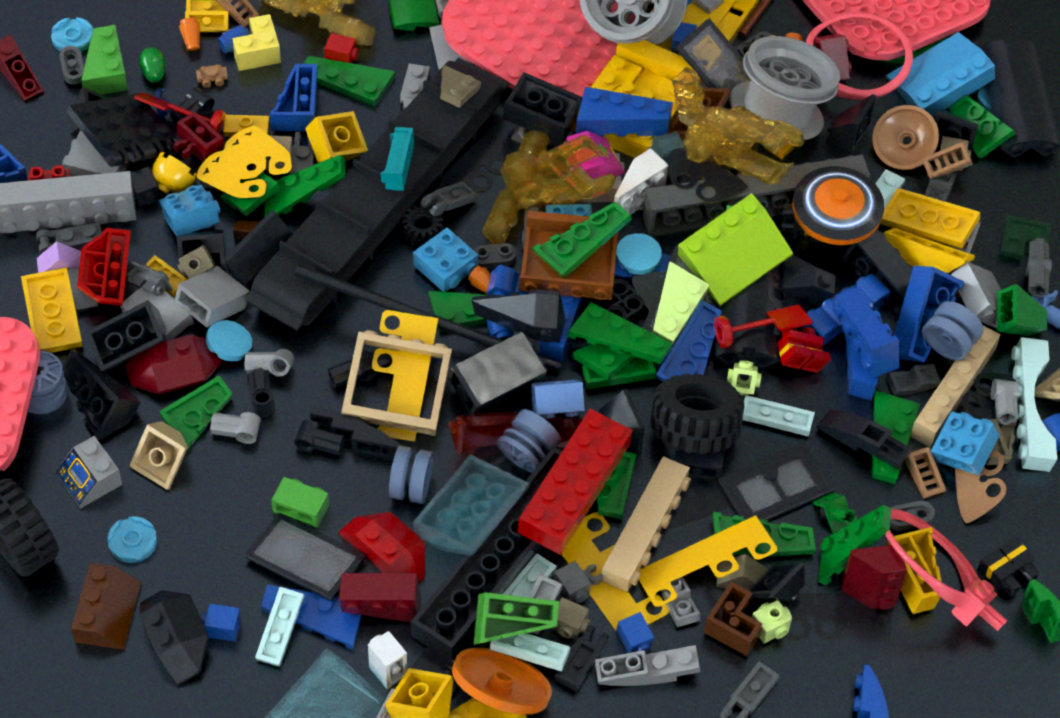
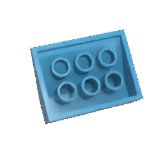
(945, 74)

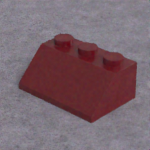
(874, 576)

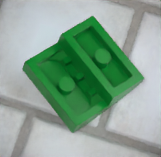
(413, 13)
(248, 205)
(1042, 607)

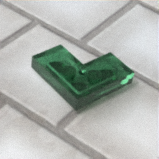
(1021, 231)

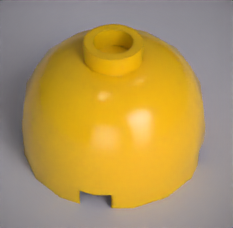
(172, 174)

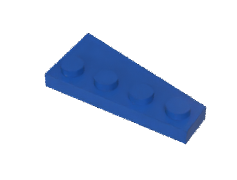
(693, 345)
(320, 616)

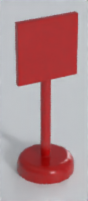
(215, 122)
(783, 318)

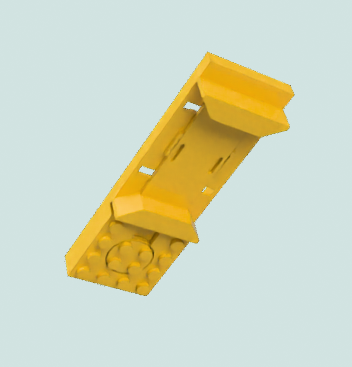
(650, 68)

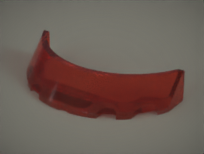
(487, 427)

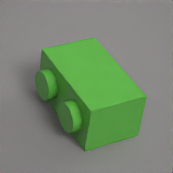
(300, 502)

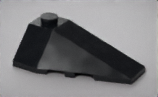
(534, 314)
(101, 397)

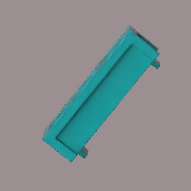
(399, 159)

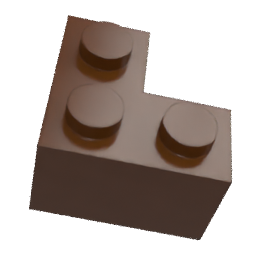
(730, 623)

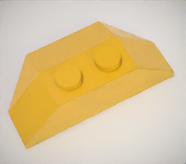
(924, 252)

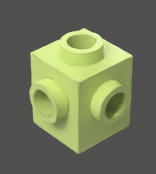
(748, 385)
(774, 620)

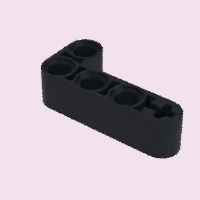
(619, 305)

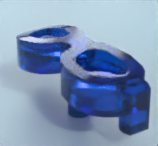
(158, 93)

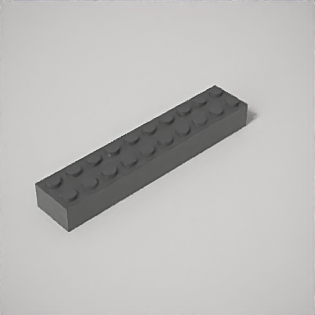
(680, 210)

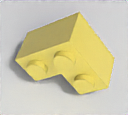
(260, 47)

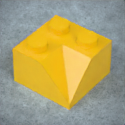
(335, 136)
(421, 695)

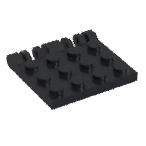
(123, 129)

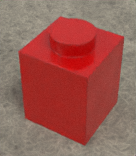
(341, 48)

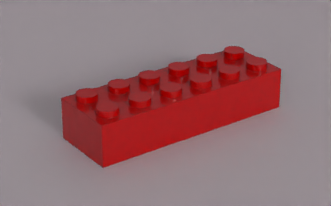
(574, 481)

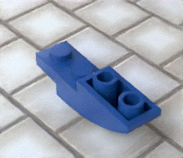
(871, 699)

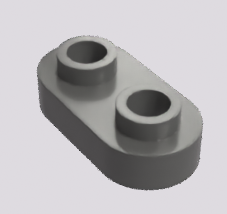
(72, 64)
(495, 256)
(915, 508)

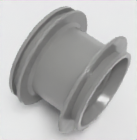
(652, 26)
(787, 82)

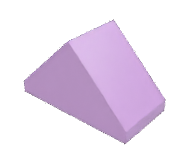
(58, 257)

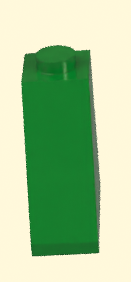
(1019, 312)

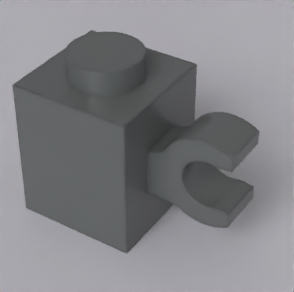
(576, 582)

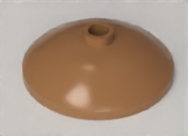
(904, 123)

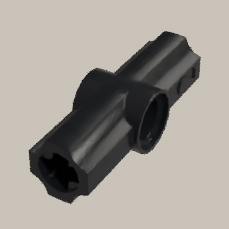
(340, 373)

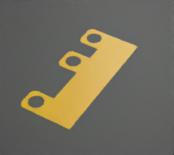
(408, 368)
(705, 552)
(612, 601)

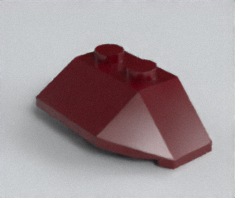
(173, 365)

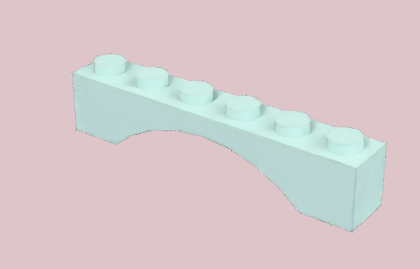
(1037, 445)

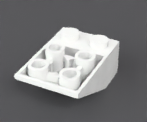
(644, 173)

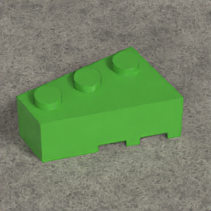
(104, 64)
(510, 615)

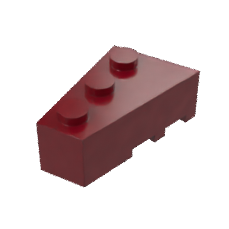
(381, 595)

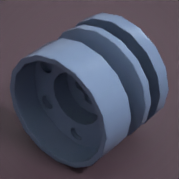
(49, 385)
(528, 440)

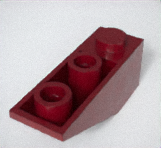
(17, 69)

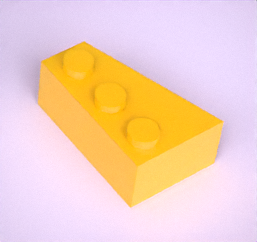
(915, 589)

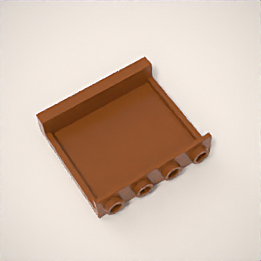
(589, 280)

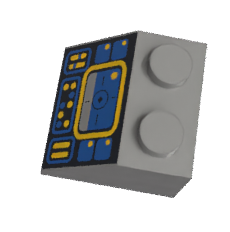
(88, 472)

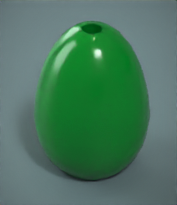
(152, 64)

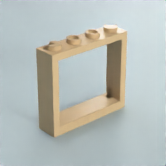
(391, 419)

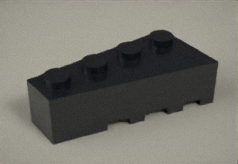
(879, 258)

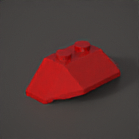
(104, 266)
(387, 543)

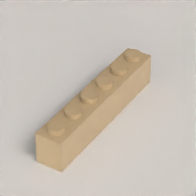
(953, 388)
(645, 524)

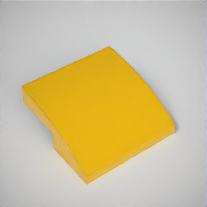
(208, 14)

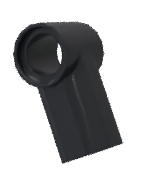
(195, 101)
(261, 393)
(313, 436)

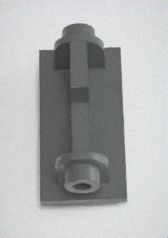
(148, 279)

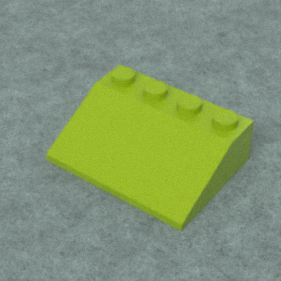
(735, 249)

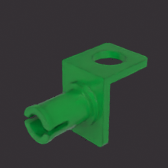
(836, 511)

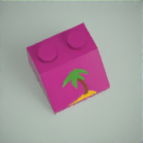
(600, 166)

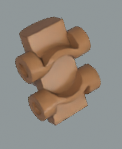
(211, 73)

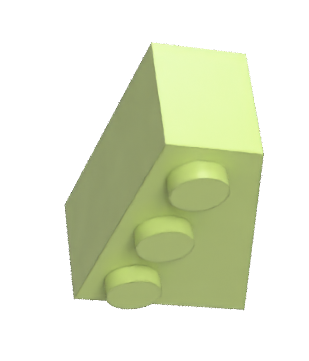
(678, 302)

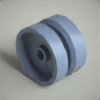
(952, 330)
(411, 474)

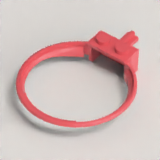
(857, 94)
(978, 592)

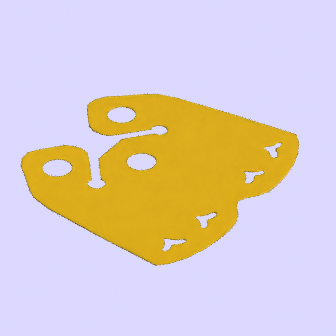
(234, 161)

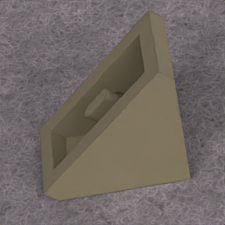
(747, 574)

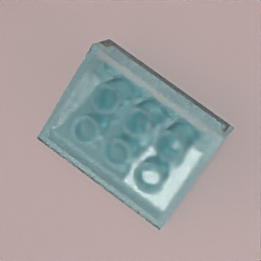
(468, 507)
(329, 691)

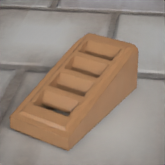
(227, 6)
(960, 147)
(929, 462)

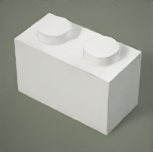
(387, 659)

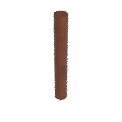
(753, 18)

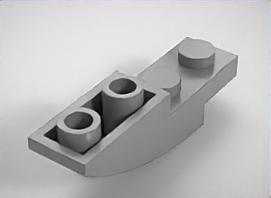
(647, 669)

